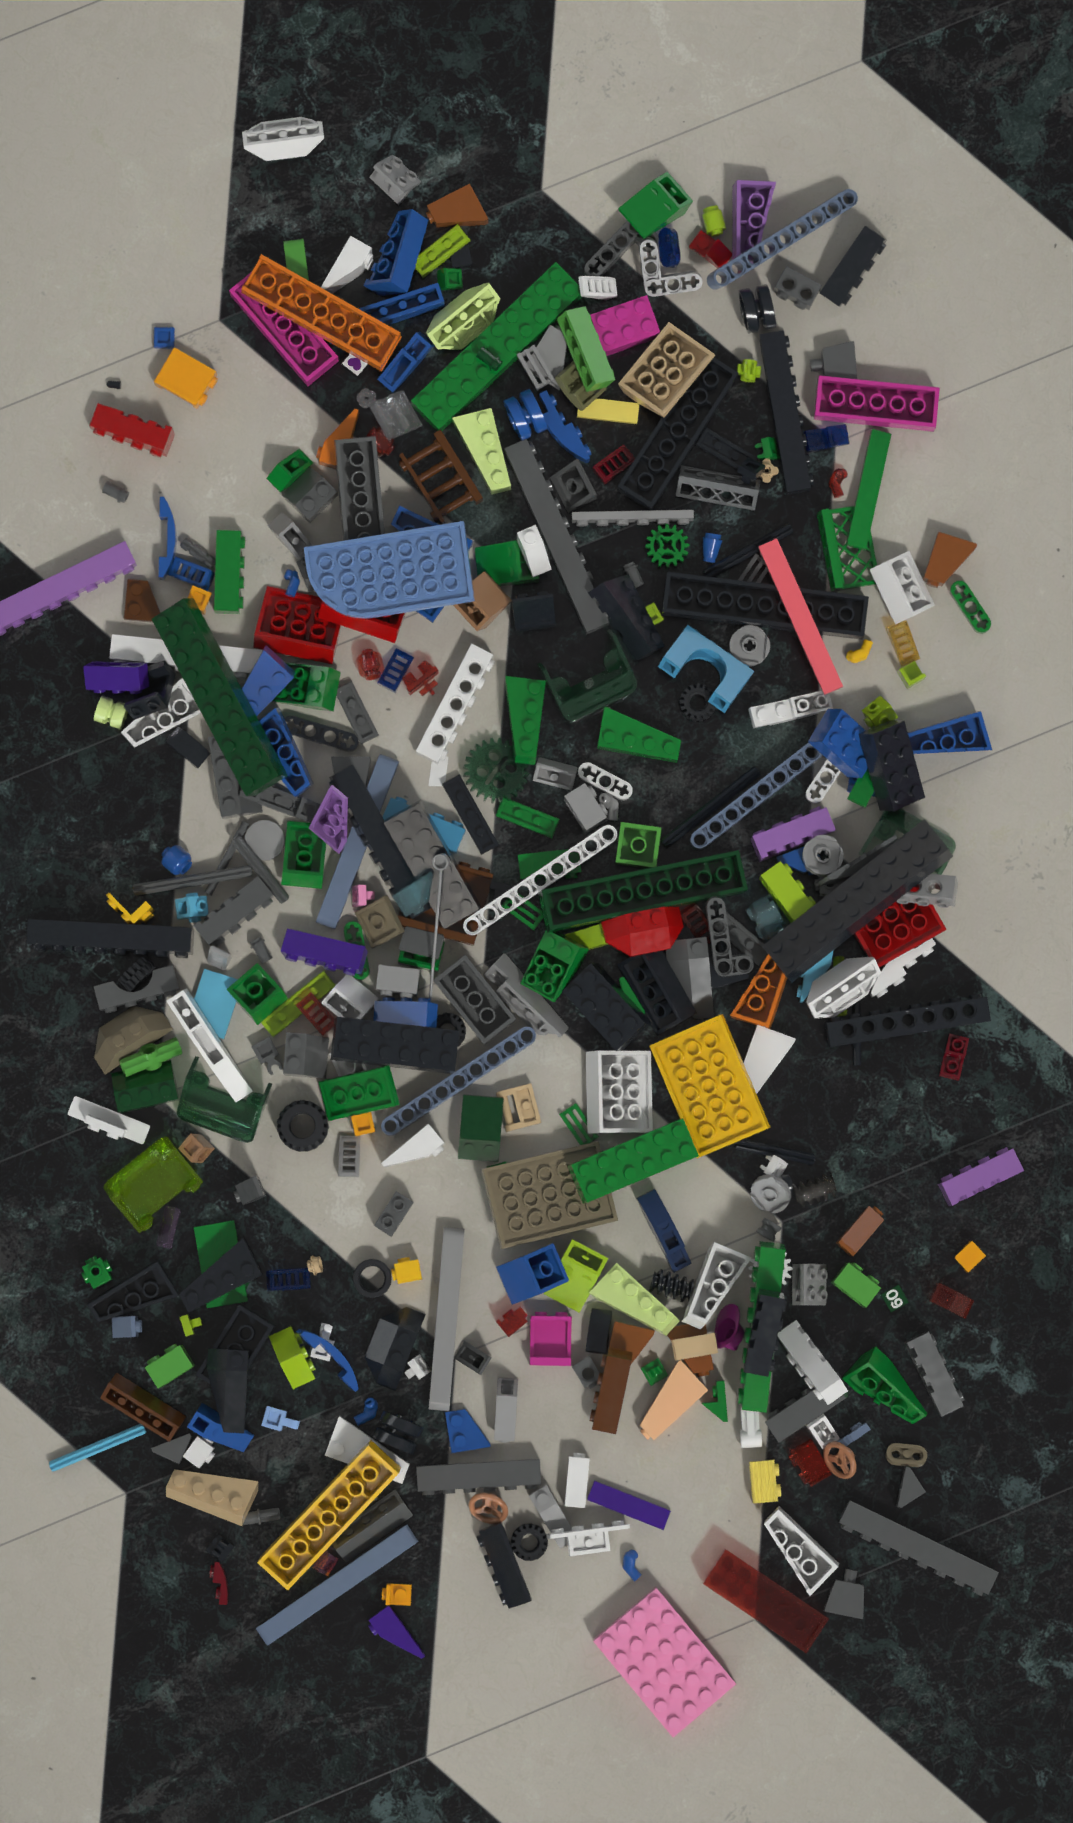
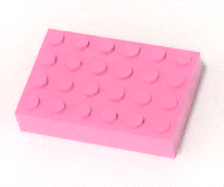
(664, 1662)

